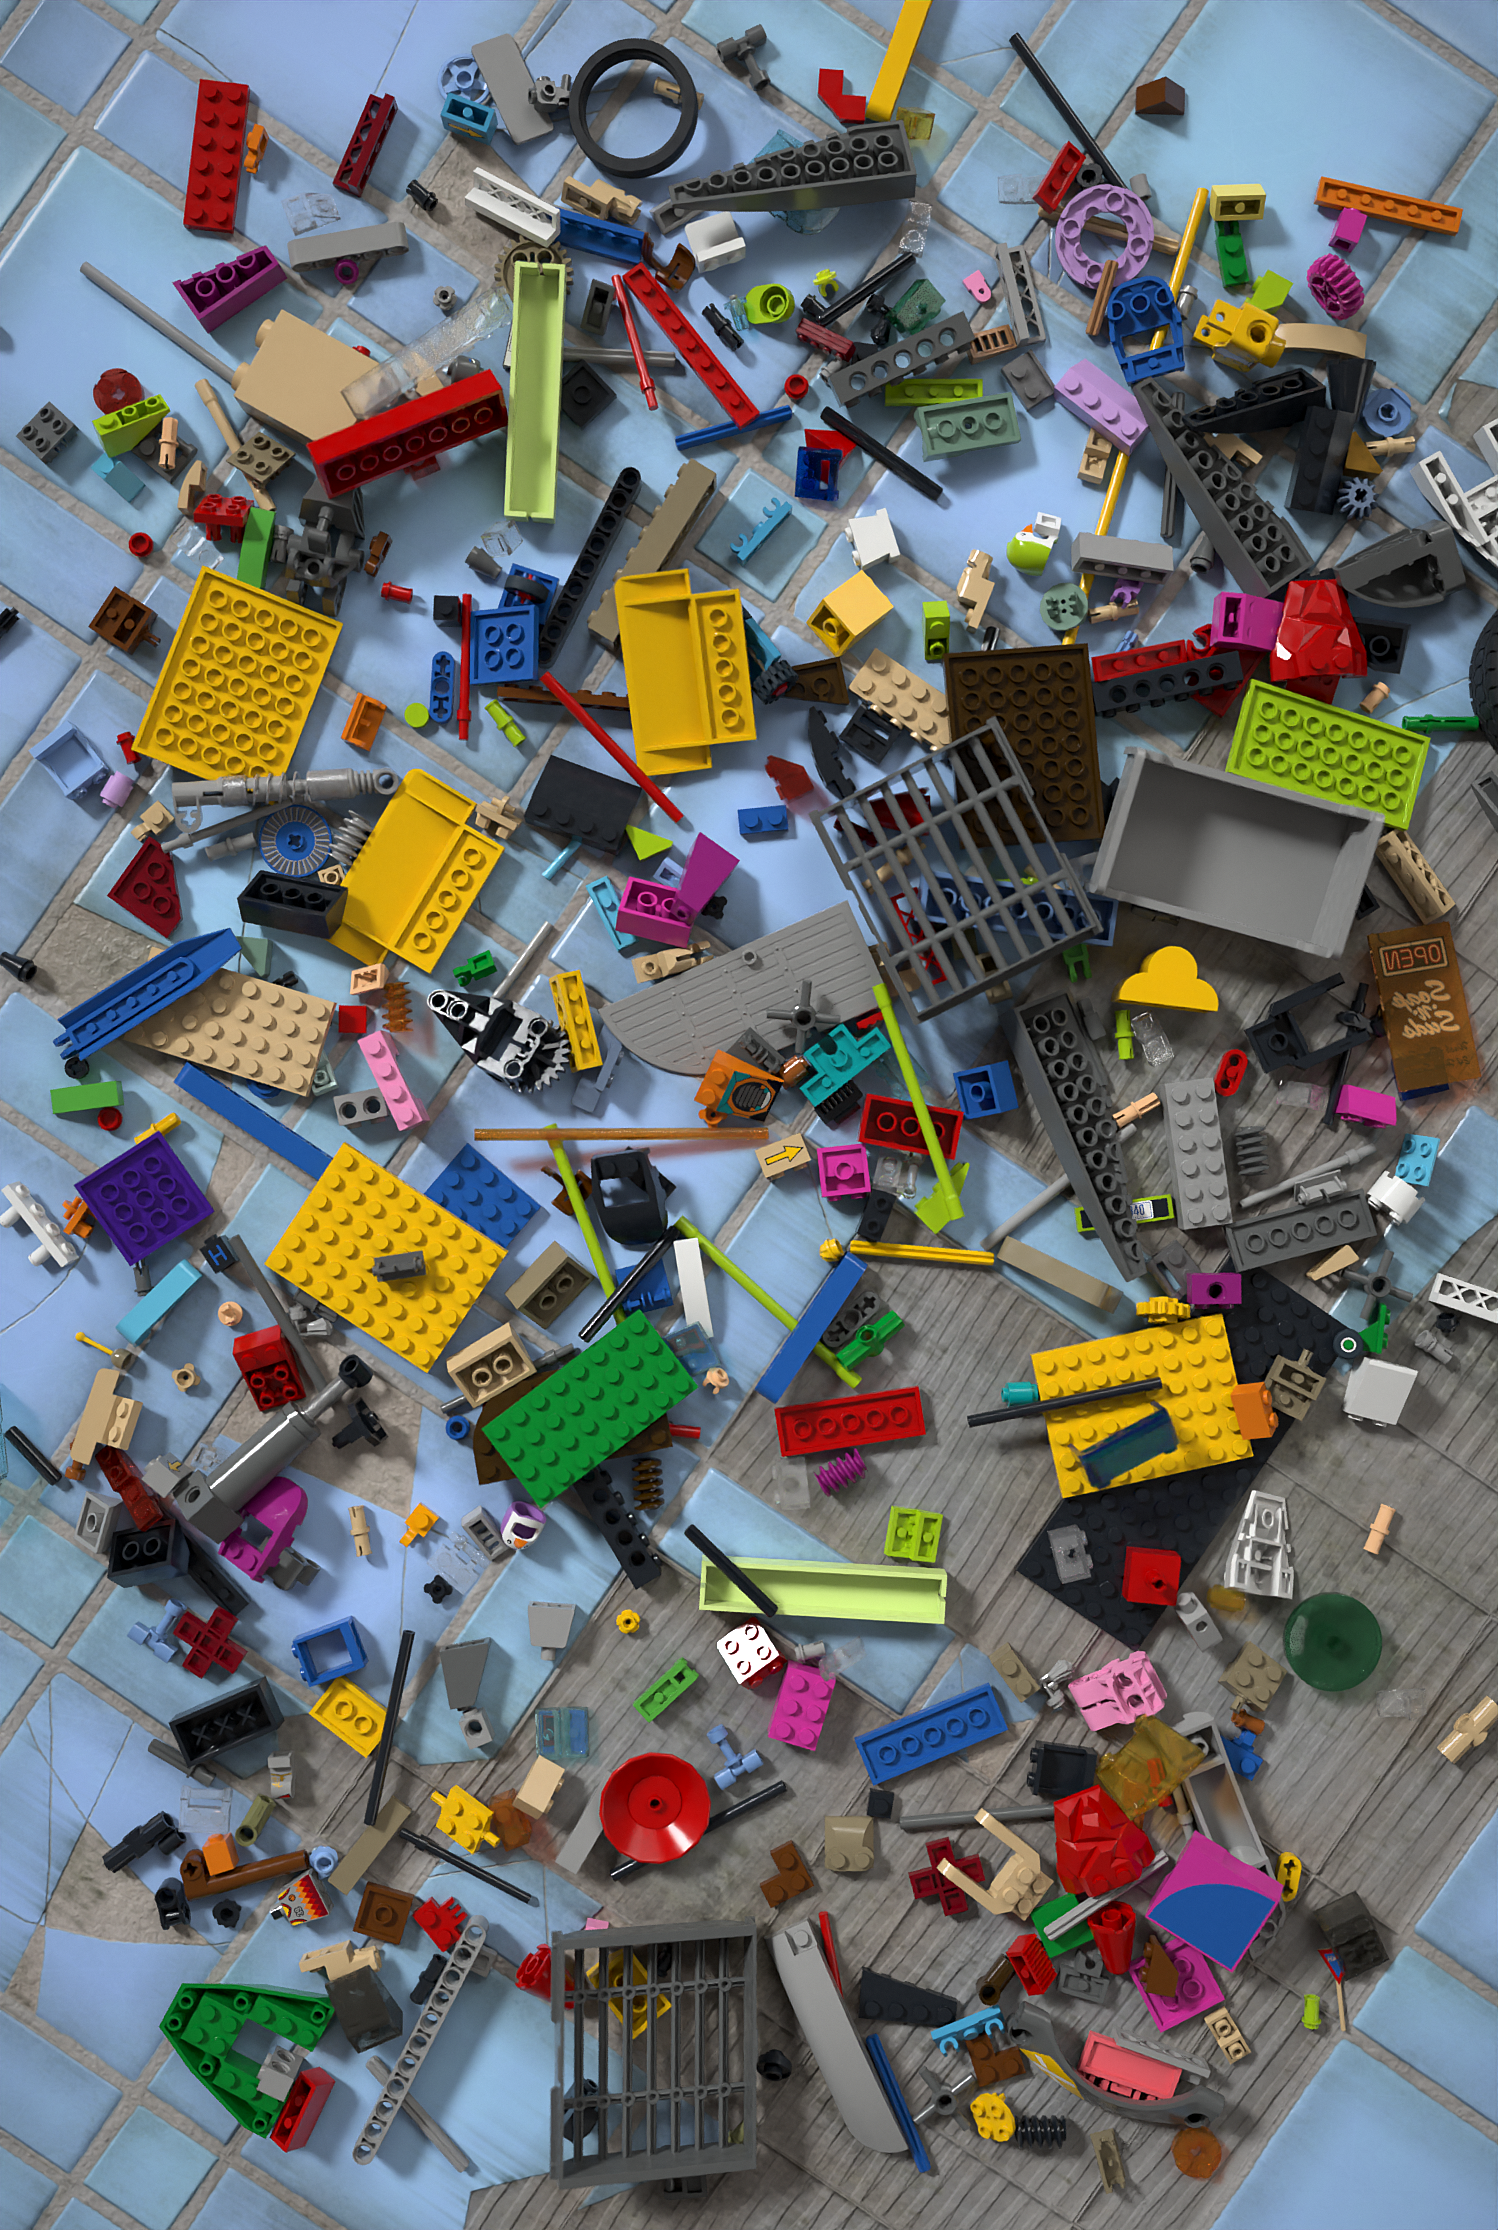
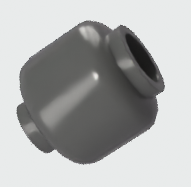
(463, 368)

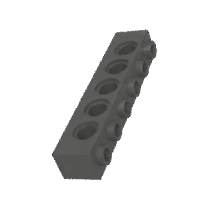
(955, 326)

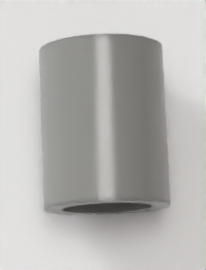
(1140, 186)

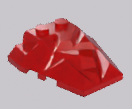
(1317, 634)
(1097, 1843)

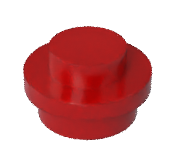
(796, 387)
(141, 544)
(110, 1118)

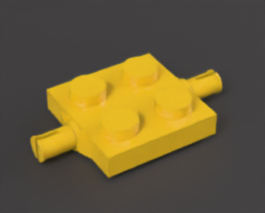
(465, 1819)

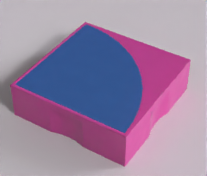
(1214, 1901)

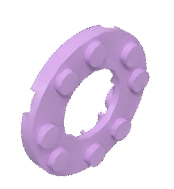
(1098, 200)

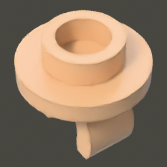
(230, 1313)
(718, 1378)

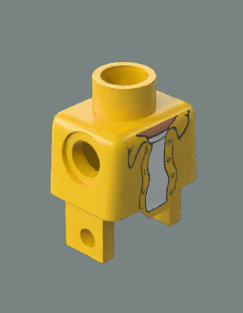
(1242, 337)

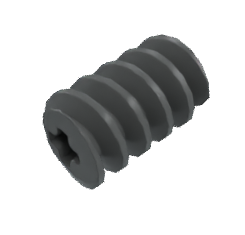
(1252, 1150)

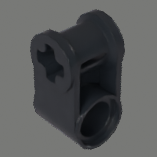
(172, 1909)

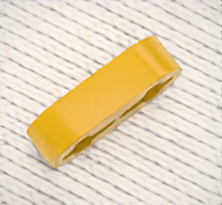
(1292, 1877)

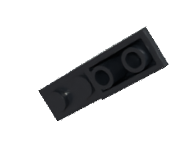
(822, 747)

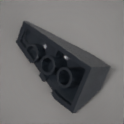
(1384, 643)

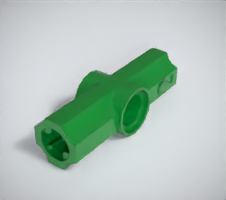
(870, 1341)

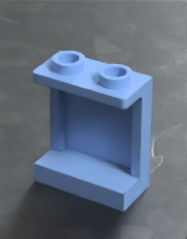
(70, 760)

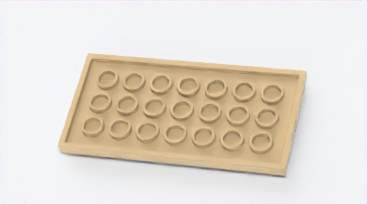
(243, 1029)

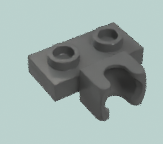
(1083, 1978)

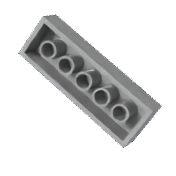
(1195, 1153)

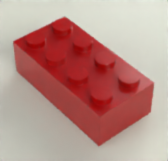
(896, 1125)

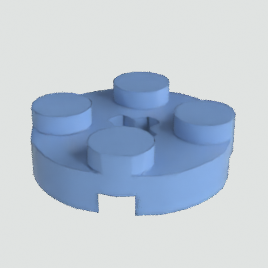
(1400, 413)

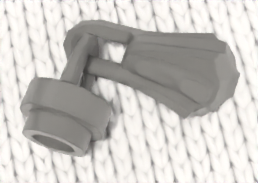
(319, 1328)
(1060, 1672)

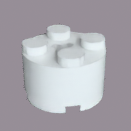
(1394, 1198)

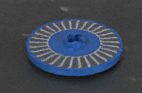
(314, 841)

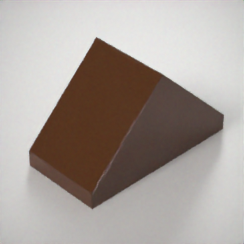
(1160, 98)

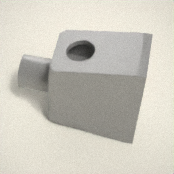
(550, 1626)

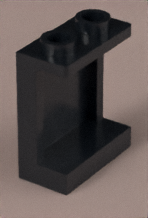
(1061, 1768)

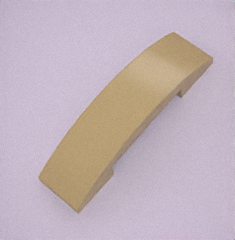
(1323, 339)

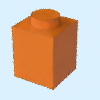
(220, 1853)

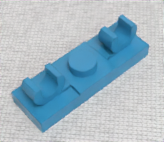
(762, 531)
(968, 2028)

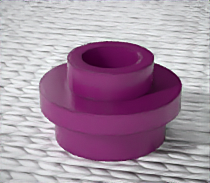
(341, 277)

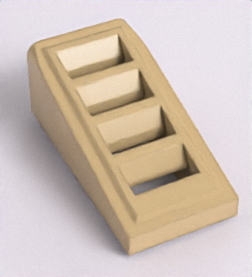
(1334, 1261)

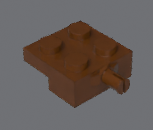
(124, 621)

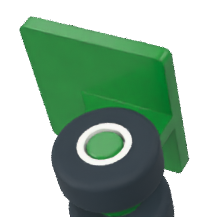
(1350, 1343)

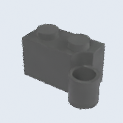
(291, 1568)

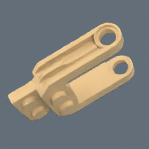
(1016, 1886)

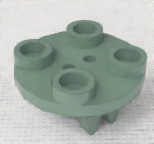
(1075, 606)

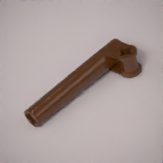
(200, 1885)

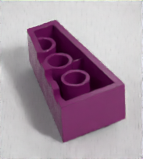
(230, 286)

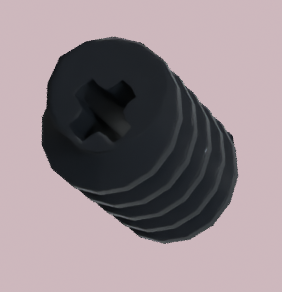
(1040, 2131)

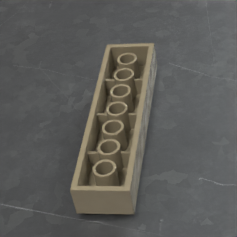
(657, 543)

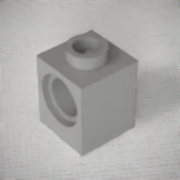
(476, 1737)

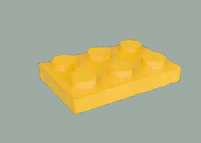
(351, 1715)

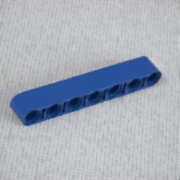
(811, 1327)

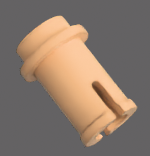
(1374, 698)

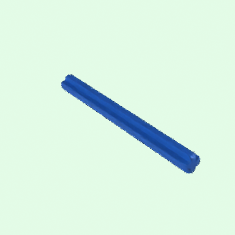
(898, 2103)

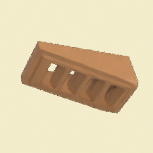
(976, 357)

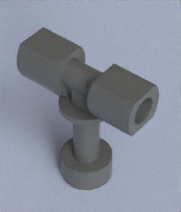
(744, 49)

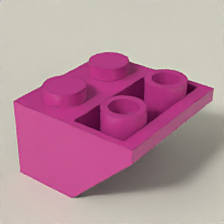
(1365, 1105)

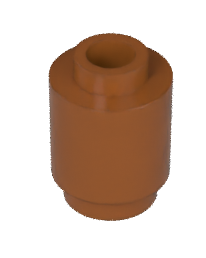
(793, 1071)

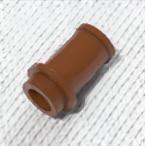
(1248, 1722)

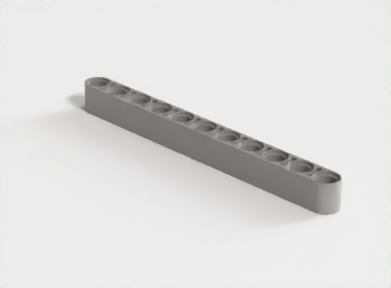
(417, 2050)

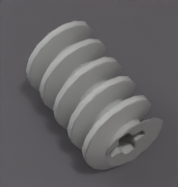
(350, 838)

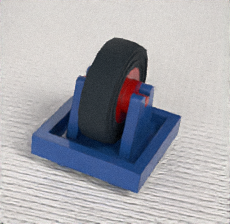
(529, 587)

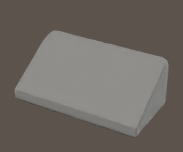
(668, 218)

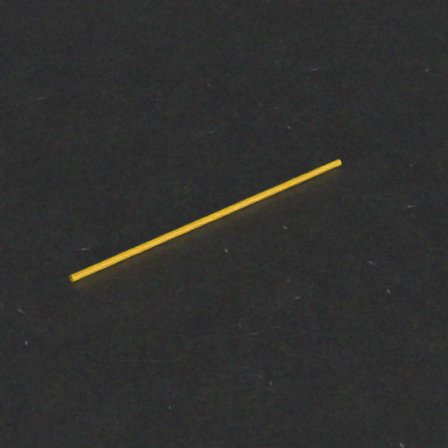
(1157, 342)

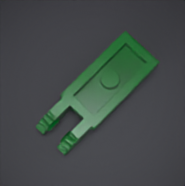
(1231, 255)

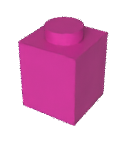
(1347, 229)

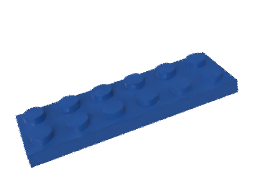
(931, 1733)

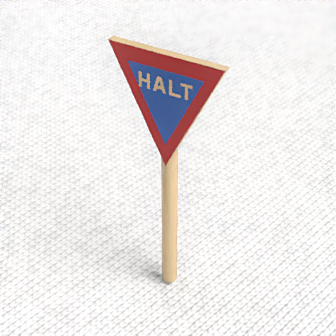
(1331, 1963)

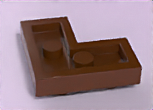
(792, 1877)
(992, 2066)

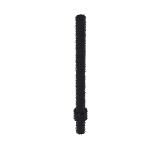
(1358, 1007)
(422, 1843)

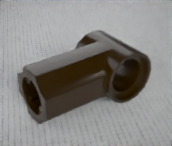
(998, 1978)

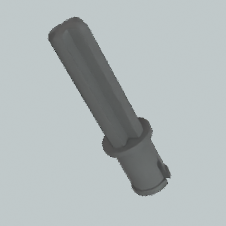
(176, 1759)

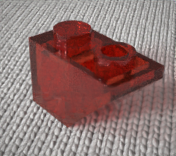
(791, 779)

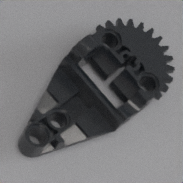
(483, 1028)

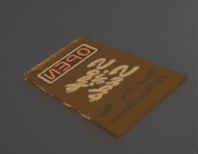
(1423, 1006)

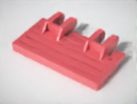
(1126, 2069)

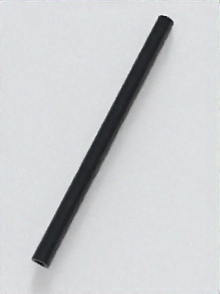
(1065, 110)
(1064, 1402)
(389, 1727)
(714, 1822)

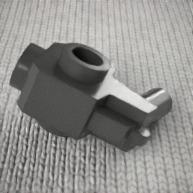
(547, 96)

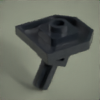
(364, 1424)

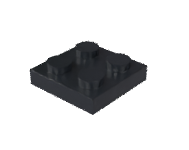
(584, 394)

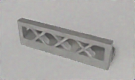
(1014, 297)
(1192, 2065)

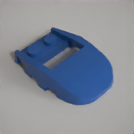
(1141, 307)

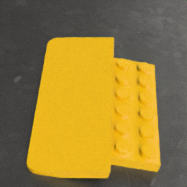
(683, 670)
(415, 875)

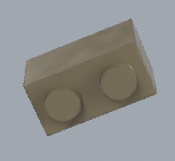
(1014, 1672)

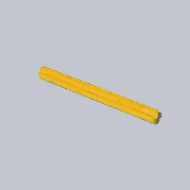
(921, 1252)

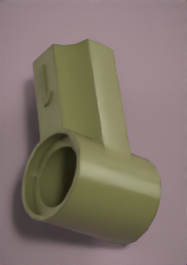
(255, 1819)

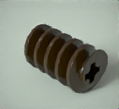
(648, 1483)

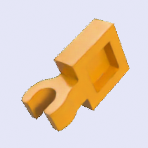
(419, 1522)

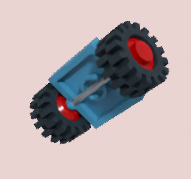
(769, 677)

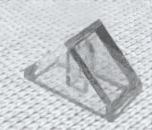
(1303, 1095)
(209, 1457)

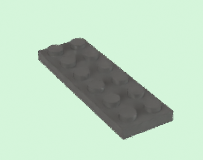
(1299, 1230)

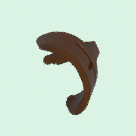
(681, 258)
(585, 1189)

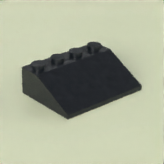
(582, 805)

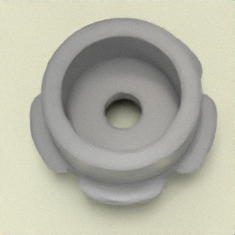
(445, 304)

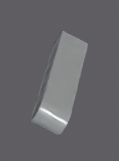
(354, 244)

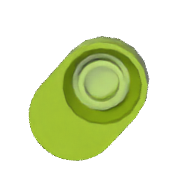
(769, 304)

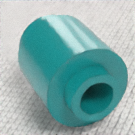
(1019, 1393)

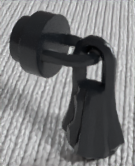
(881, 330)

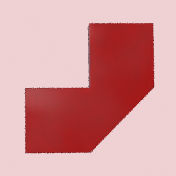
(845, 107)

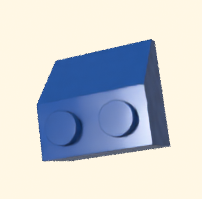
(985, 1090)

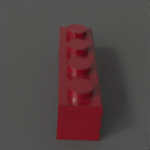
(825, 340)

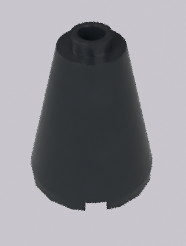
(1350, 384)

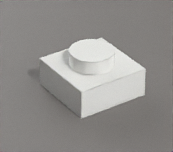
(1047, 524)

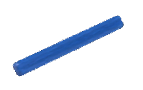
(730, 429)

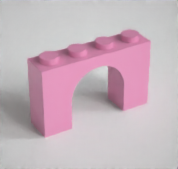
(405, 1107)

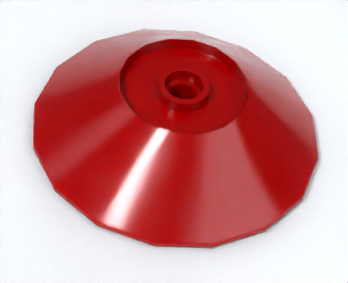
(658, 1831)

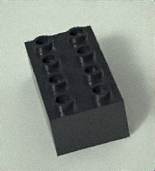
(226, 1721)

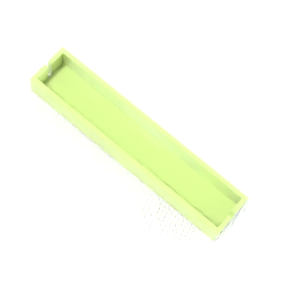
(535, 392)
(830, 1589)

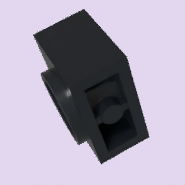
(590, 2114)

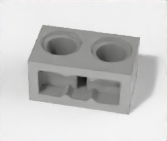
(361, 1101)
(278, 2073)

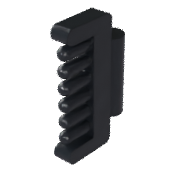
(844, 1108)

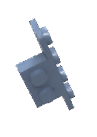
(597, 1078)

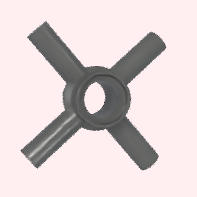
(803, 1026)
(1385, 1289)
(944, 2107)

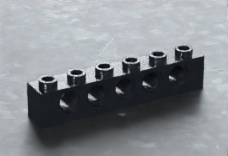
(1226, 663)
(638, 1573)

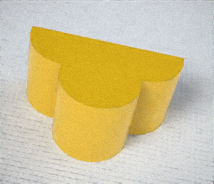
(1167, 981)

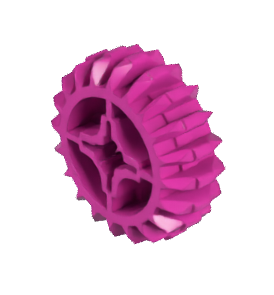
(1335, 286)

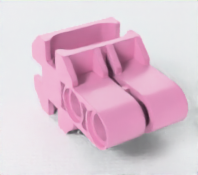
(1111, 1698)

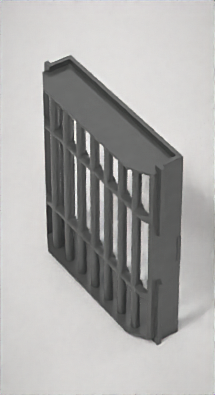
(978, 917)
(666, 2161)

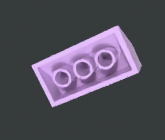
(1102, 405)

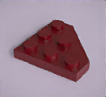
(150, 889)

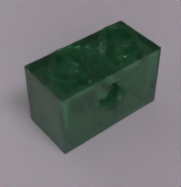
(904, 315)

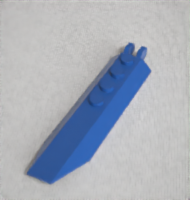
(144, 992)

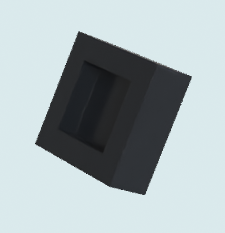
(863, 351)
(880, 1803)

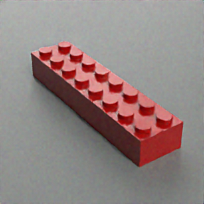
(409, 433)

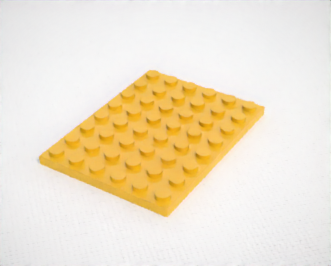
(236, 681)
(371, 1213)
(1195, 1390)

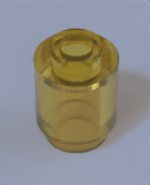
(1225, 1599)

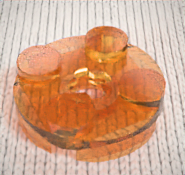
(1200, 2165)

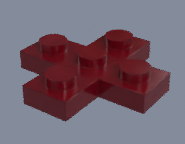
(210, 1642)
(931, 1881)

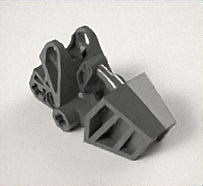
(311, 554)

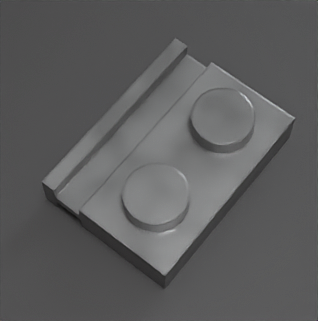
(1028, 380)

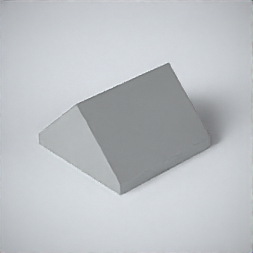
(97, 1521)

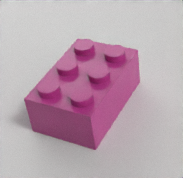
(647, 913)
(800, 1706)

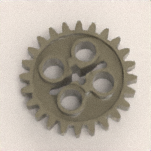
(522, 251)

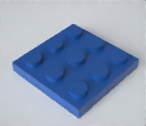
(504, 645)

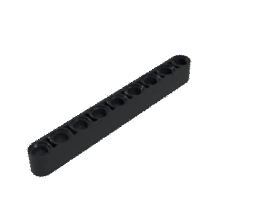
(588, 556)

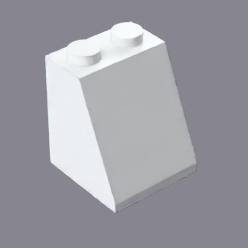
(1377, 1390)

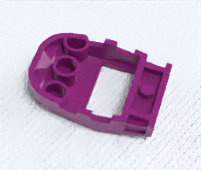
(280, 1508)

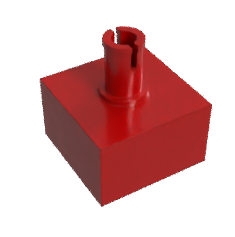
(1151, 1576)

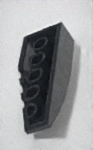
(1266, 406)

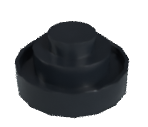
(774, 2065)

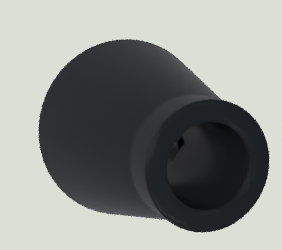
(19, 967)

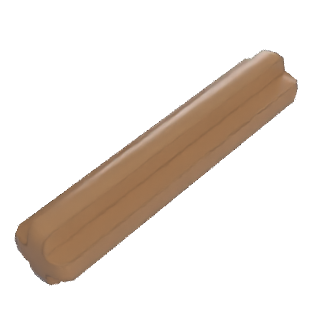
(1101, 298)

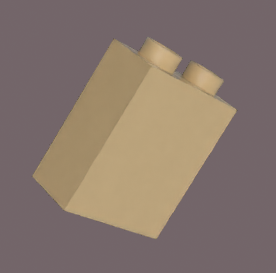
(299, 379)

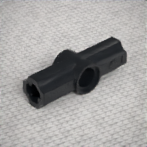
(138, 1841)

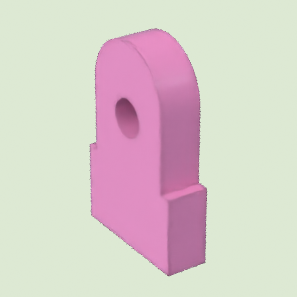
(976, 283)

